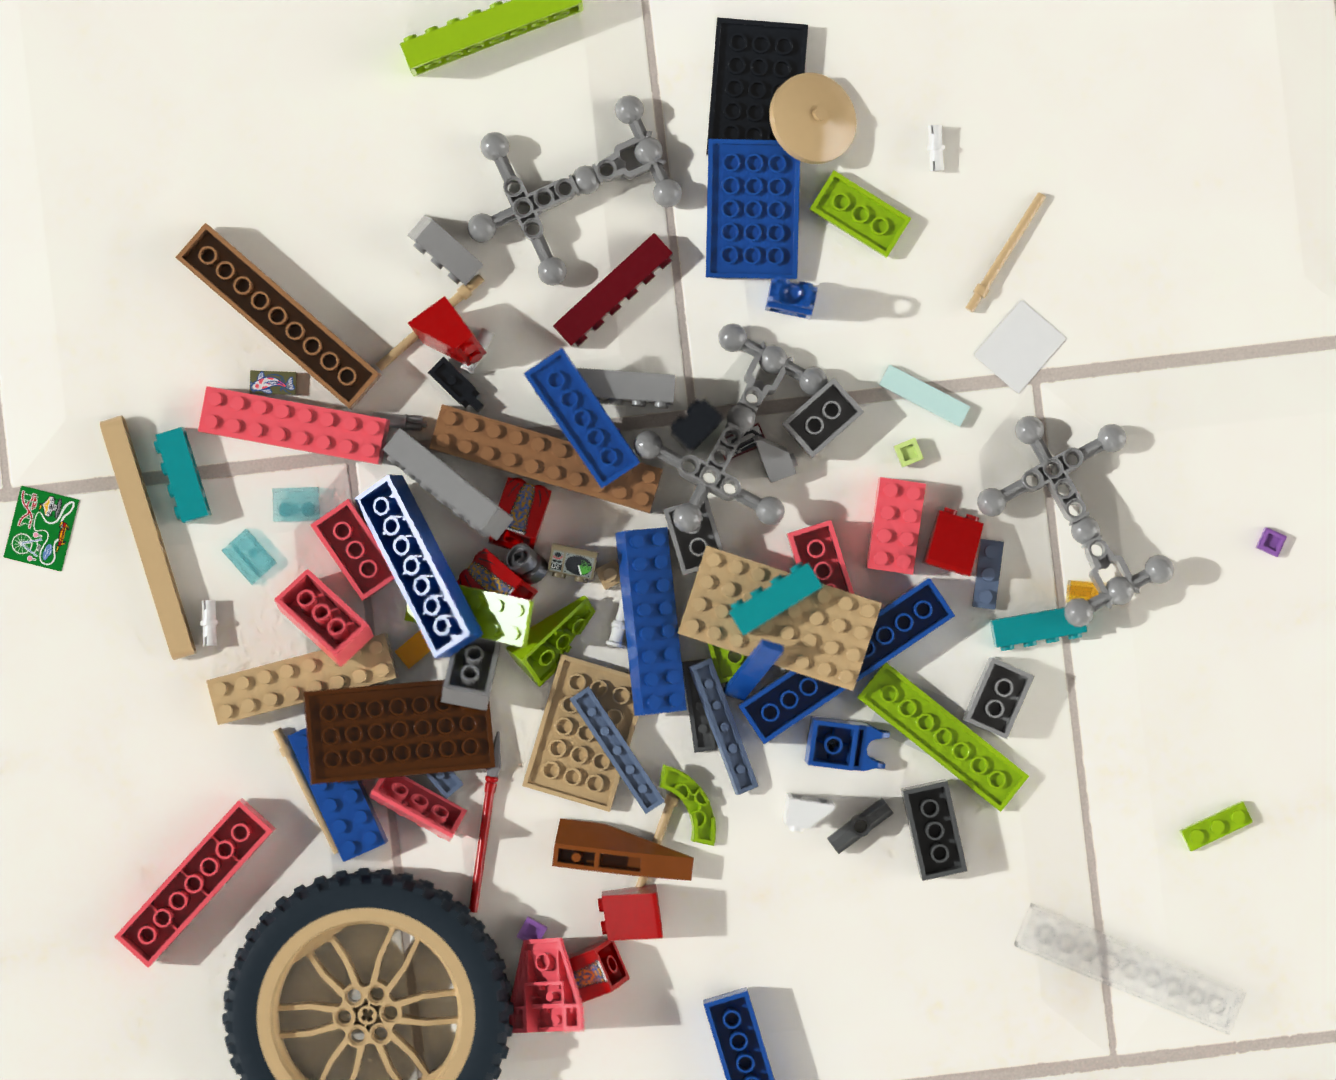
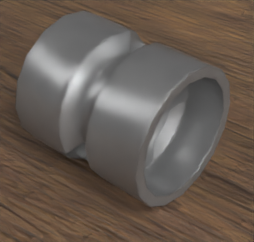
(526, 563)

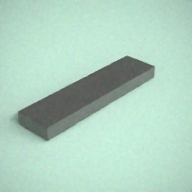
(701, 731)

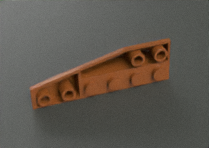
(615, 851)

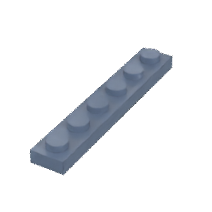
(723, 726)
(617, 750)

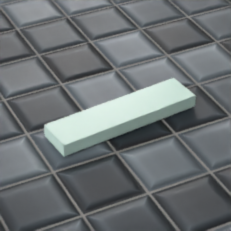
(924, 395)

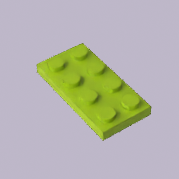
(860, 214)

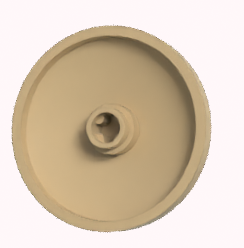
(812, 118)

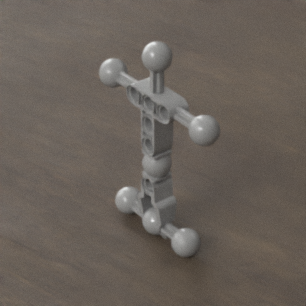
(583, 181)
(739, 420)
(1084, 528)

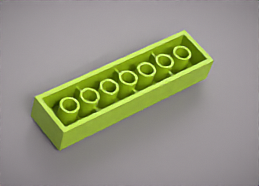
(482, 31)

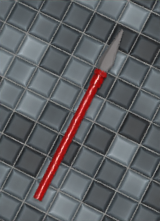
(490, 789)

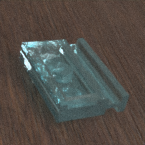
(296, 504)
(249, 556)

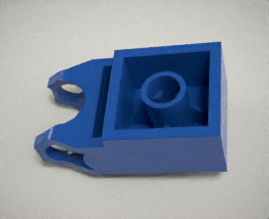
(791, 298)
(851, 744)

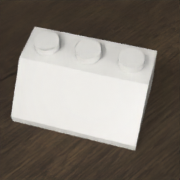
(805, 811)

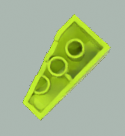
(551, 639)

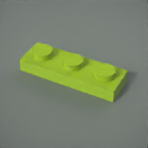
(1216, 826)

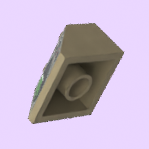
(572, 562)

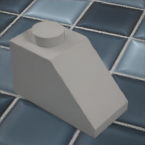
(775, 459)

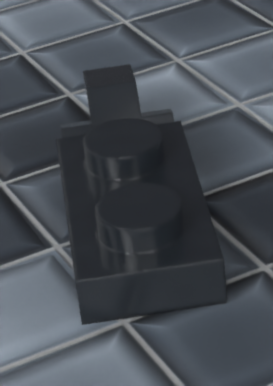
(455, 384)

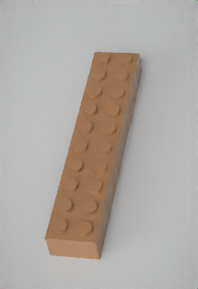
(278, 316)
(537, 458)

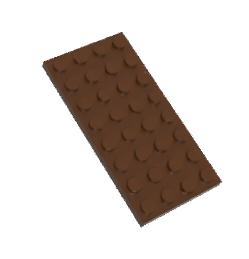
(393, 733)

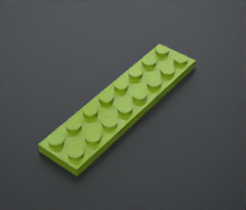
(942, 736)

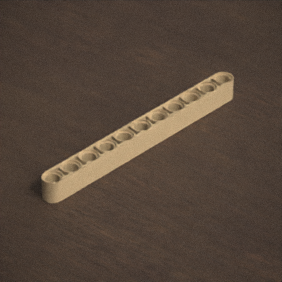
(148, 537)

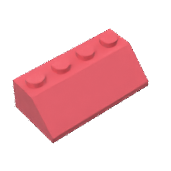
(419, 805)

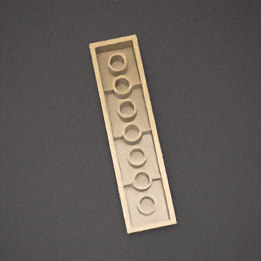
(284, 681)

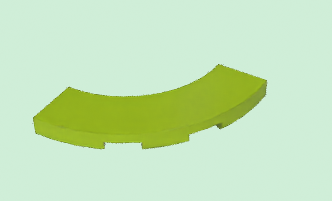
(695, 801)

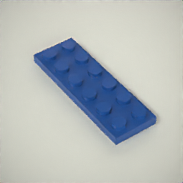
(581, 417)

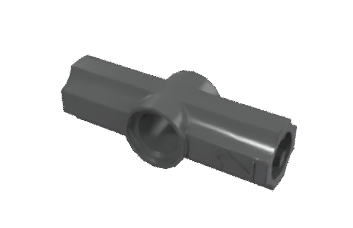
(872, 816)

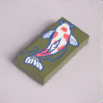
(273, 382)

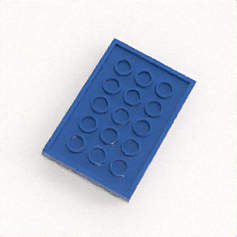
(752, 210)

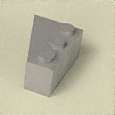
(445, 250)

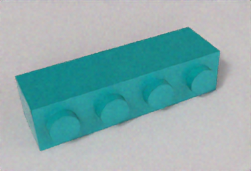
(182, 474)
(775, 598)
(1032, 628)

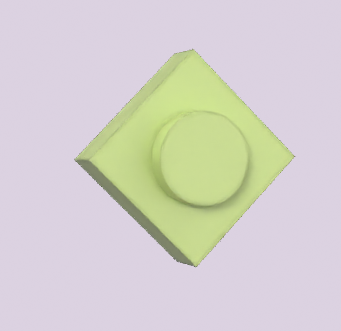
(908, 452)

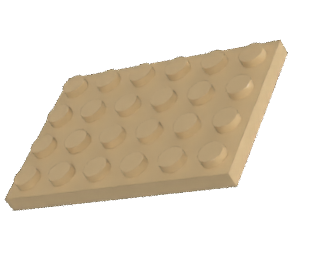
(566, 753)

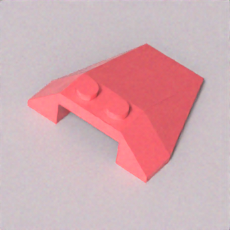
(545, 990)

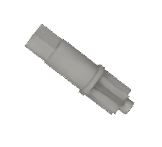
(405, 422)

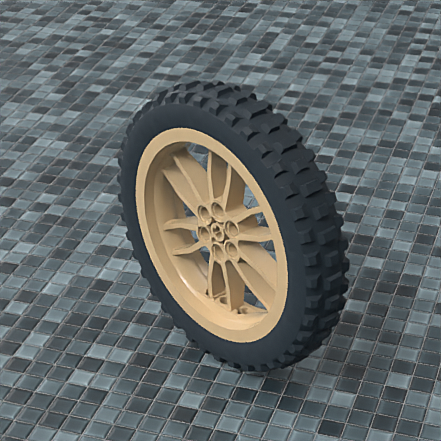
(360, 898)

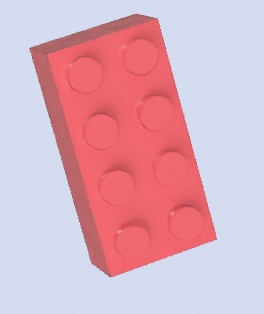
(895, 525)
(354, 549)
(821, 550)
(324, 617)

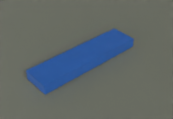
(753, 669)

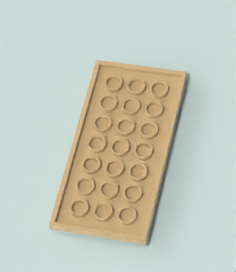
(820, 634)

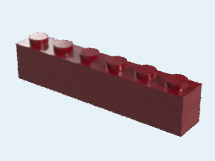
(612, 290)

